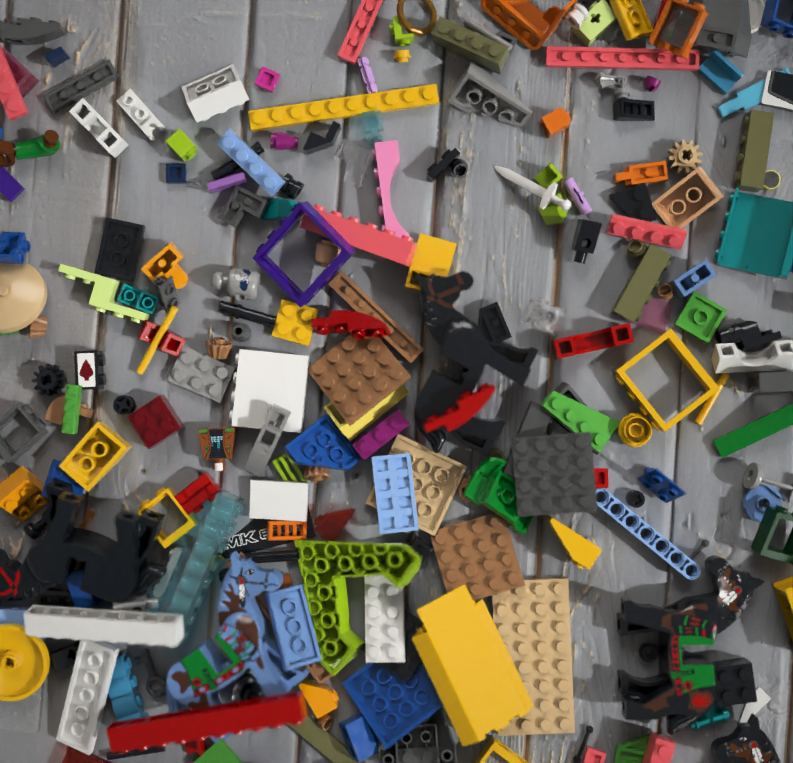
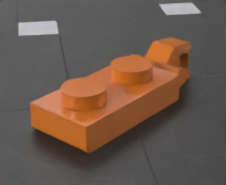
(642, 174)

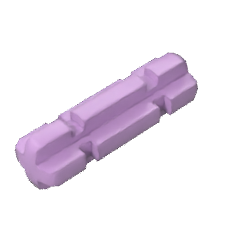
(367, 75)

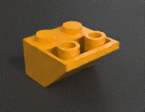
(22, 494)

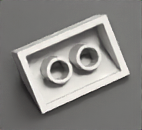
(215, 93)

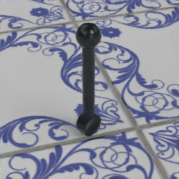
(589, 729)

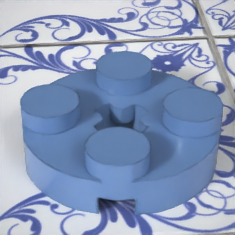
(752, 497)

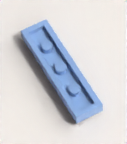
(251, 162)

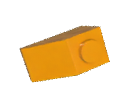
(319, 697)

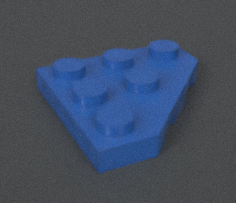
(323, 447)

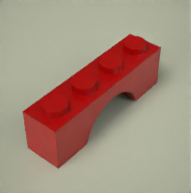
(592, 341)

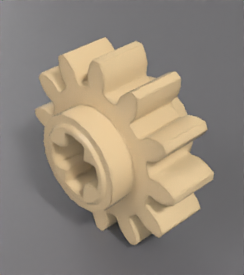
(677, 153)

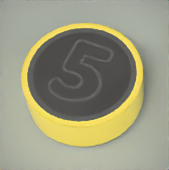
(772, 180)

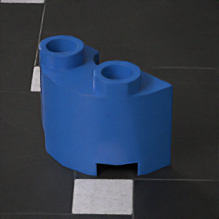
(13, 247)

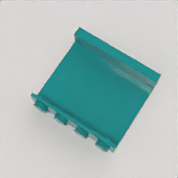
(757, 235)

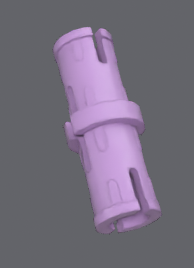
(577, 196)

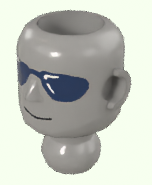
(240, 283)

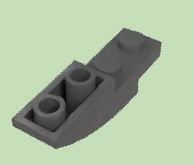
(30, 31)

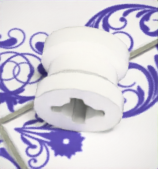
(576, 15)

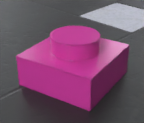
(267, 79)

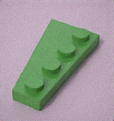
(580, 418)

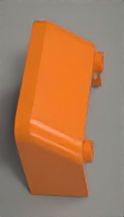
(526, 20)

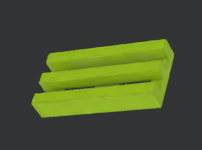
(281, 472)

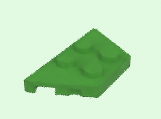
(631, 750)

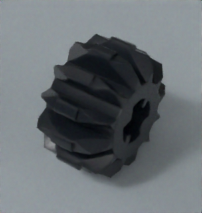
(42, 383)

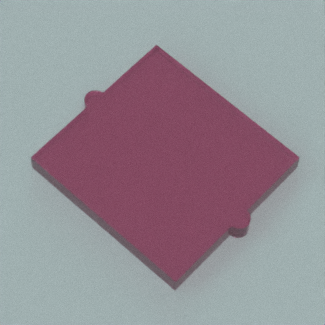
(655, 315)

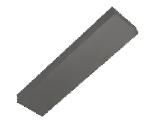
(81, 86)

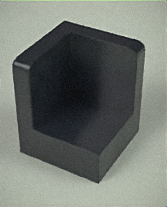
(421, 547)

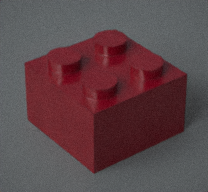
(156, 421)

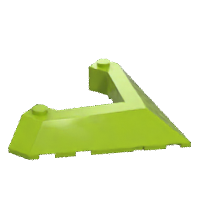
(324, 573)

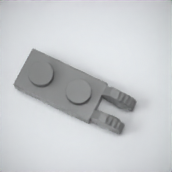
(175, 557)

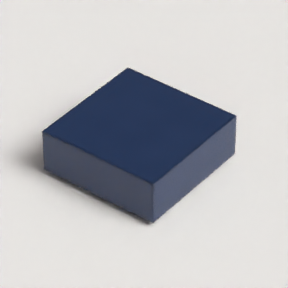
(57, 57)
(176, 173)

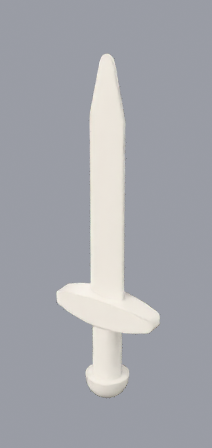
(547, 195)

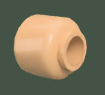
(326, 252)

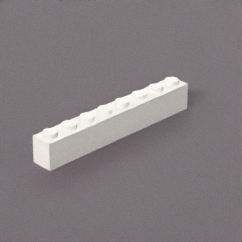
(104, 625)

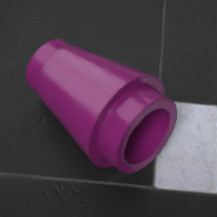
(283, 141)

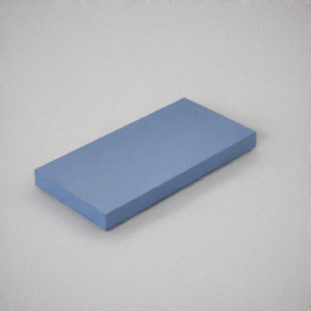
(293, 627)

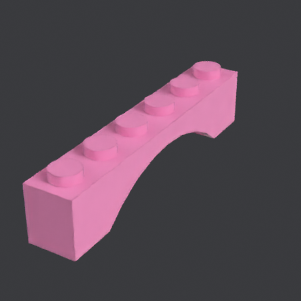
(387, 162)

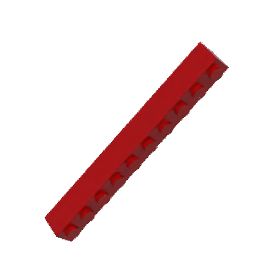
(207, 722)

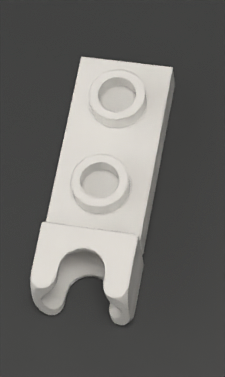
(140, 113)

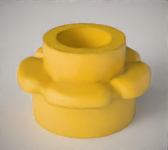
(402, 55)

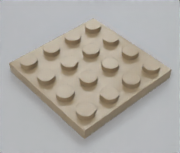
(434, 482)

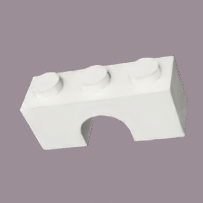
(98, 127)

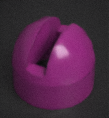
(651, 83)

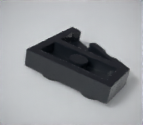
(635, 202)
(492, 323)

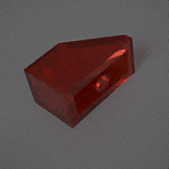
(333, 522)

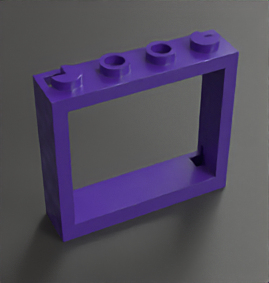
(261, 257)

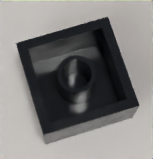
(734, 682)

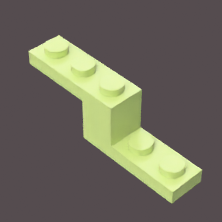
(103, 293)

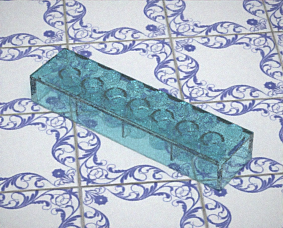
(205, 558)

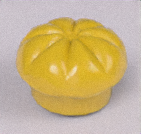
(635, 430)

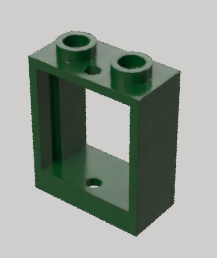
(765, 532)

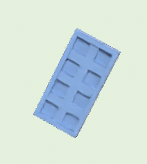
(395, 493)

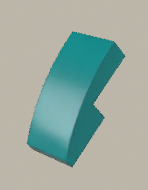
(138, 299)

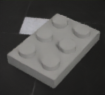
(202, 374)

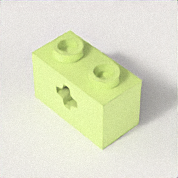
(604, 18)

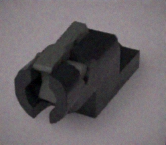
(744, 334)

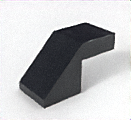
(316, 143)

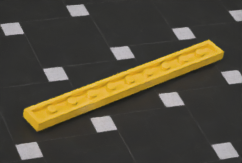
(343, 107)

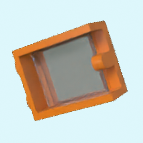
(678, 27)

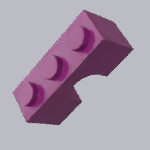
(381, 434)

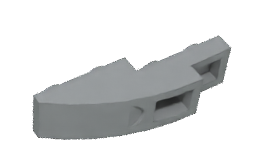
(267, 440)

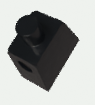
(585, 230)

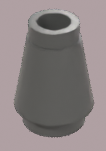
(245, 335)

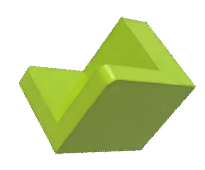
(548, 176)
(553, 213)

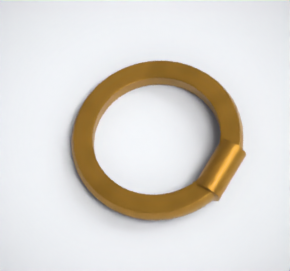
(412, 29)

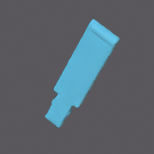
(746, 98)

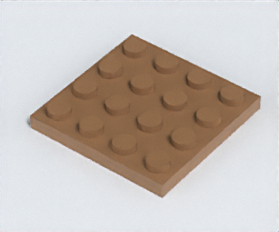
(358, 375)
(479, 556)

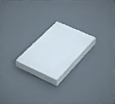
(278, 500)

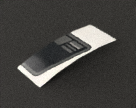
(778, 89)

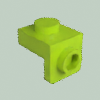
(402, 40)

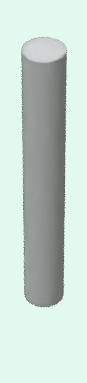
(485, 32)

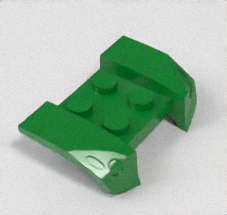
(496, 492)

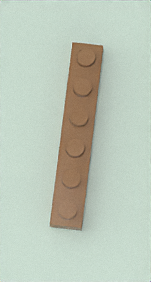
(364, 304)

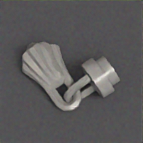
(604, 80)

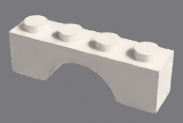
(776, 356)

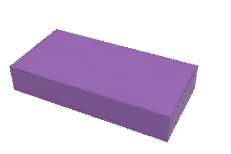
(227, 182)

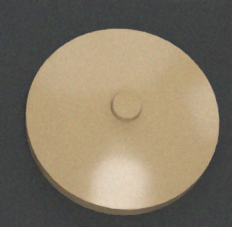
(21, 296)

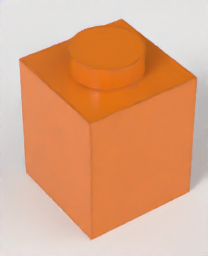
(555, 122)

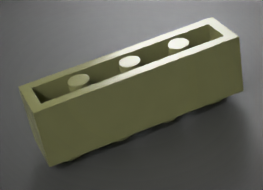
(470, 44)
(753, 150)
(640, 284)

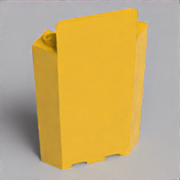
(469, 665)

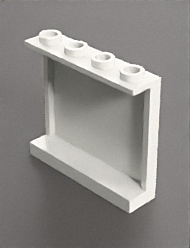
(265, 381)

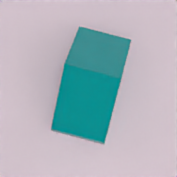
(278, 209)

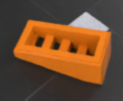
(303, 530)

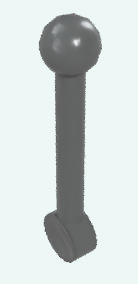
(705, 543)

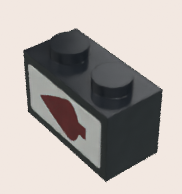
(90, 369)

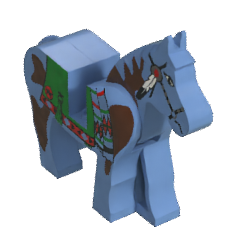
(243, 636)

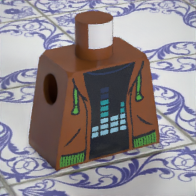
(218, 445)

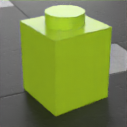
(182, 145)

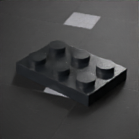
(119, 249)

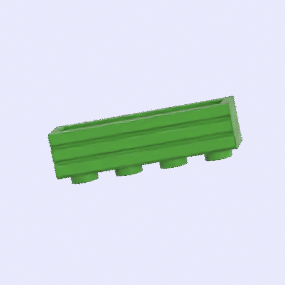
(72, 409)

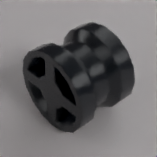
(121, 406)

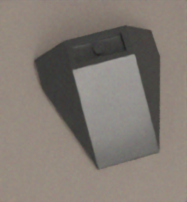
(726, 26)
(424, 744)

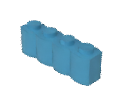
(123, 691)

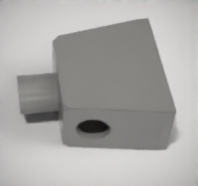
(137, 603)

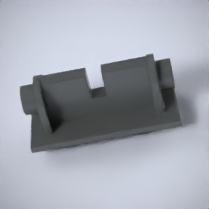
(167, 292)

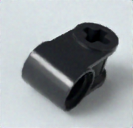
(63, 657)

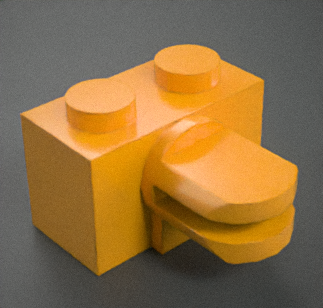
(166, 265)

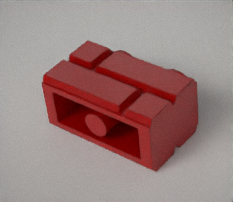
(197, 493)

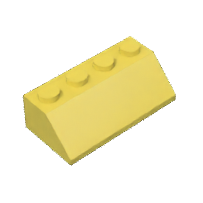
(370, 417)

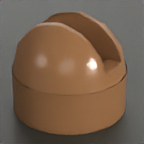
(666, 291)
(325, 722)

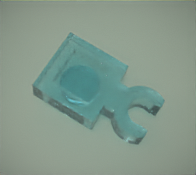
(373, 124)

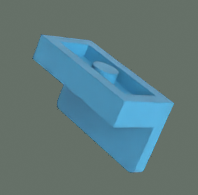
(720, 72)

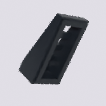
(621, 110)

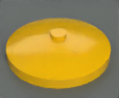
(22, 662)

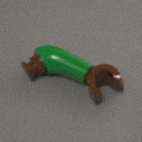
(36, 147)

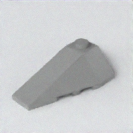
(485, 95)

